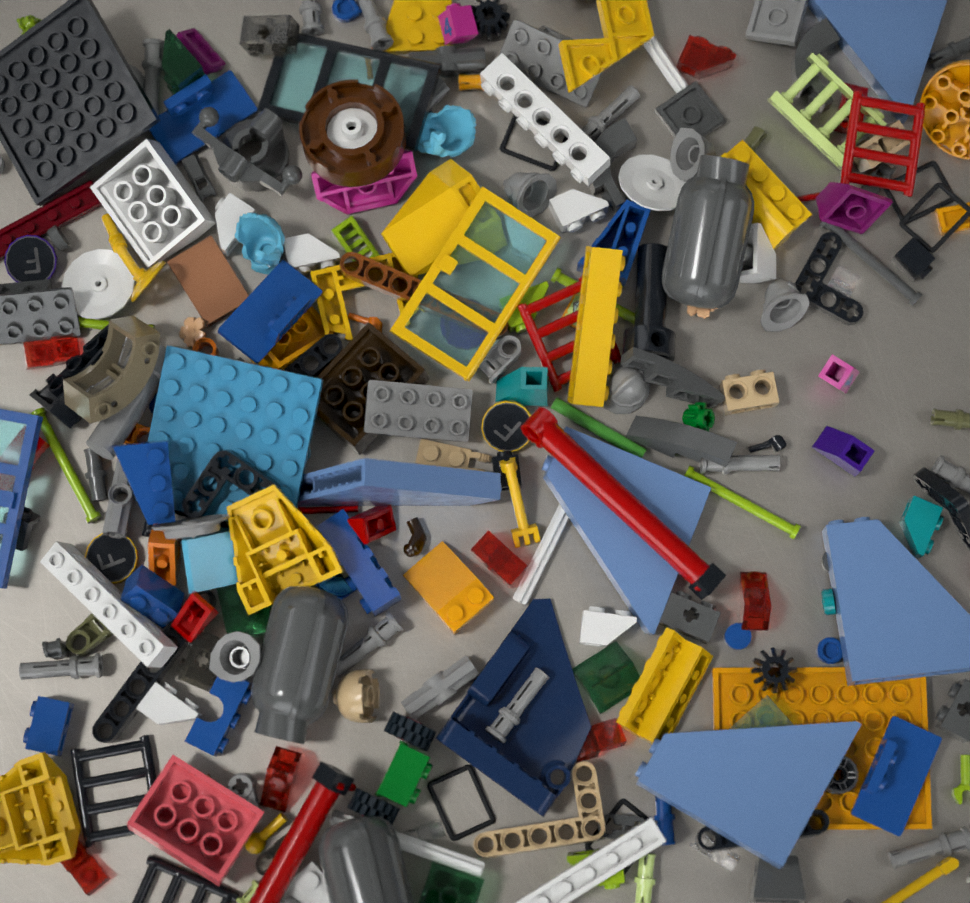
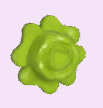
(27, 22)

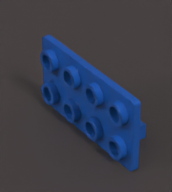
(184, 108)
(269, 311)
(896, 776)

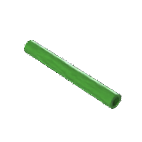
(597, 428)

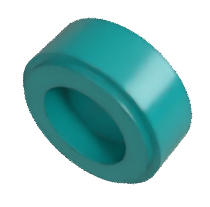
(828, 602)

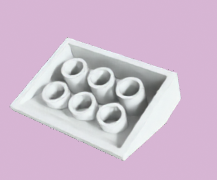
(152, 203)

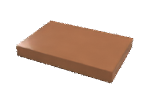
(208, 280)

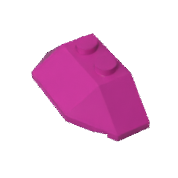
(375, 195)

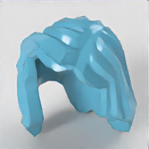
(448, 132)
(261, 241)

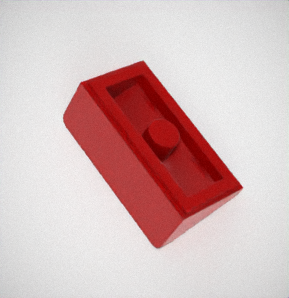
(373, 523)

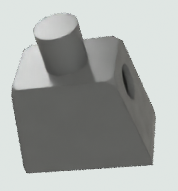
(776, 884)

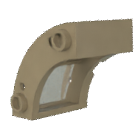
(118, 374)

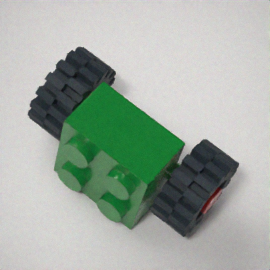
(403, 773)

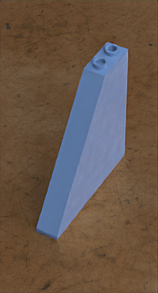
(885, 41)
(397, 484)
(628, 561)
(890, 608)
(749, 781)

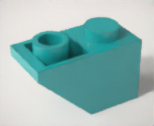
(525, 386)
(918, 524)

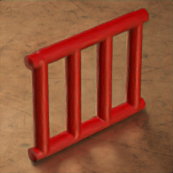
(913, 136)
(536, 335)

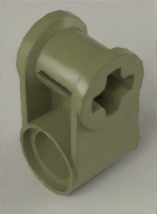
(93, 634)

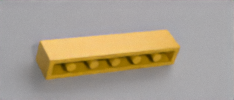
(595, 326)

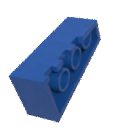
(360, 565)

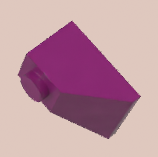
(850, 206)

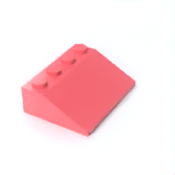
(195, 820)

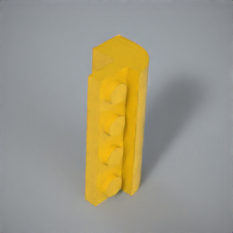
(774, 203)
(664, 687)

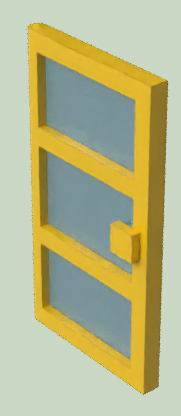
(475, 284)

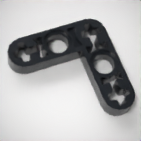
(819, 288)
(222, 475)
(948, 498)

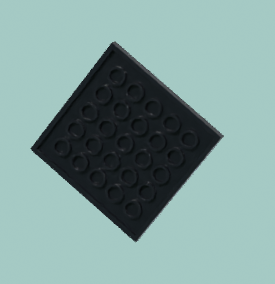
(67, 99)

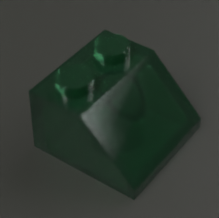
(179, 64)
(236, 616)
(450, 886)

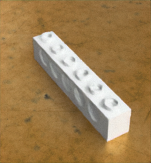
(504, 71)
(104, 601)

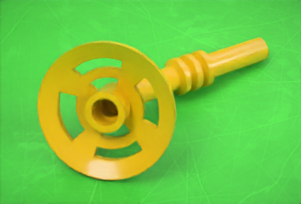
(141, 276)

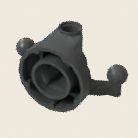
(265, 167)

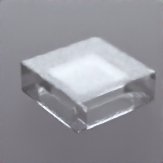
(844, 281)

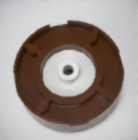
(352, 133)

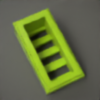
(350, 221)

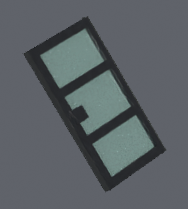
(325, 61)

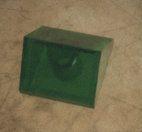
(607, 676)

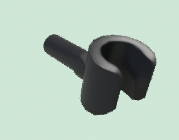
(776, 442)

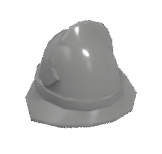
(686, 152)
(530, 191)
(783, 306)
(626, 390)
(235, 657)

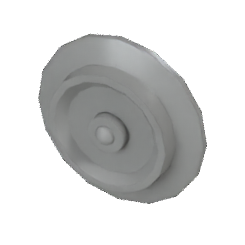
(191, 526)

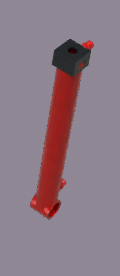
(545, 432)
(302, 833)

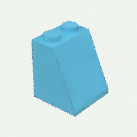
(209, 560)

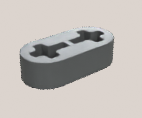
(619, 820)

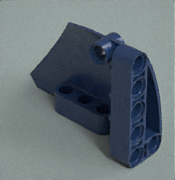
(549, 727)

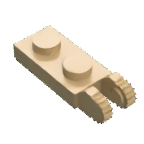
(449, 456)

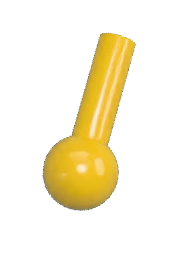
(257, 841)

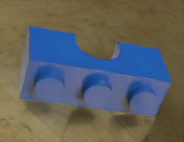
(212, 735)

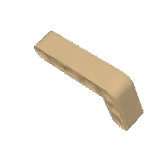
(552, 828)

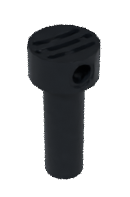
(650, 306)

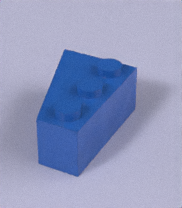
(624, 234)
(149, 477)

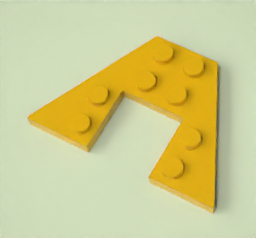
(624, 27)

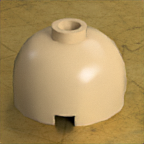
(358, 696)

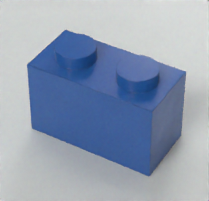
(152, 596)
(48, 726)

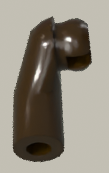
(417, 539)

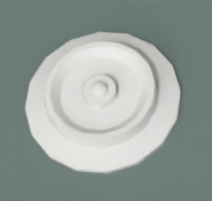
(650, 182)
(99, 283)

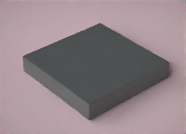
(690, 110)

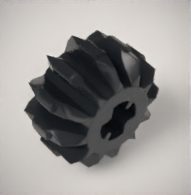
(493, 25)
(782, 673)

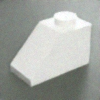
(227, 216)

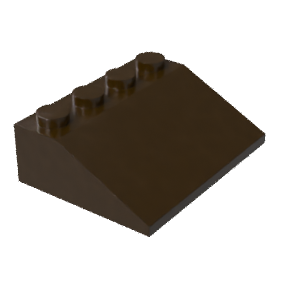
(346, 380)

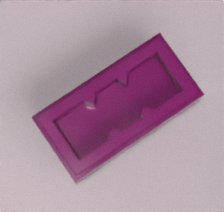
(201, 51)

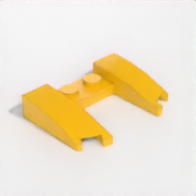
(334, 283)

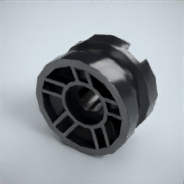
(849, 777)

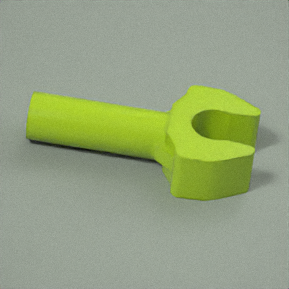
(965, 779)

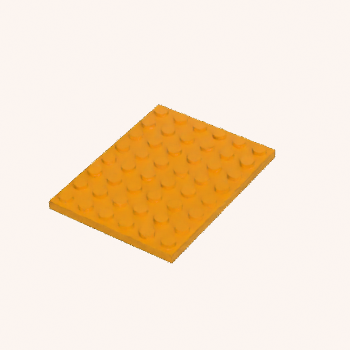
(824, 697)

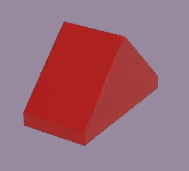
(194, 617)

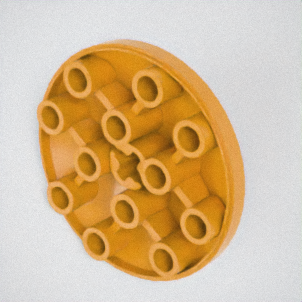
(949, 108)

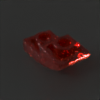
(50, 352)
(600, 738)
(86, 869)

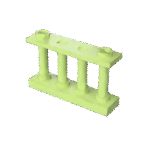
(801, 119)

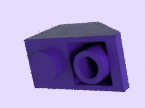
(843, 450)

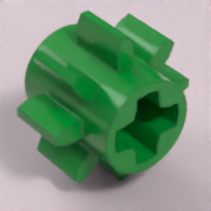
(699, 416)

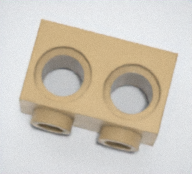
(879, 143)
(750, 398)

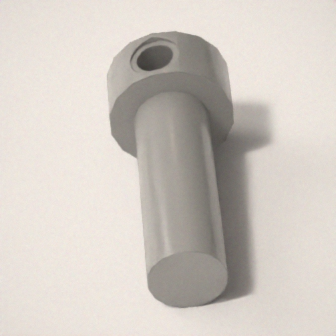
(119, 426)

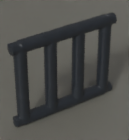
(83, 783)
(179, 875)

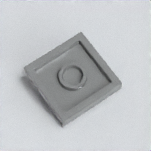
(776, 21)

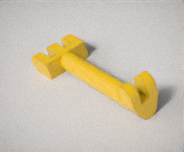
(509, 468)
(942, 868)

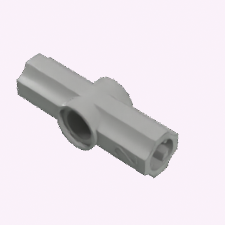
(117, 512)
(440, 688)

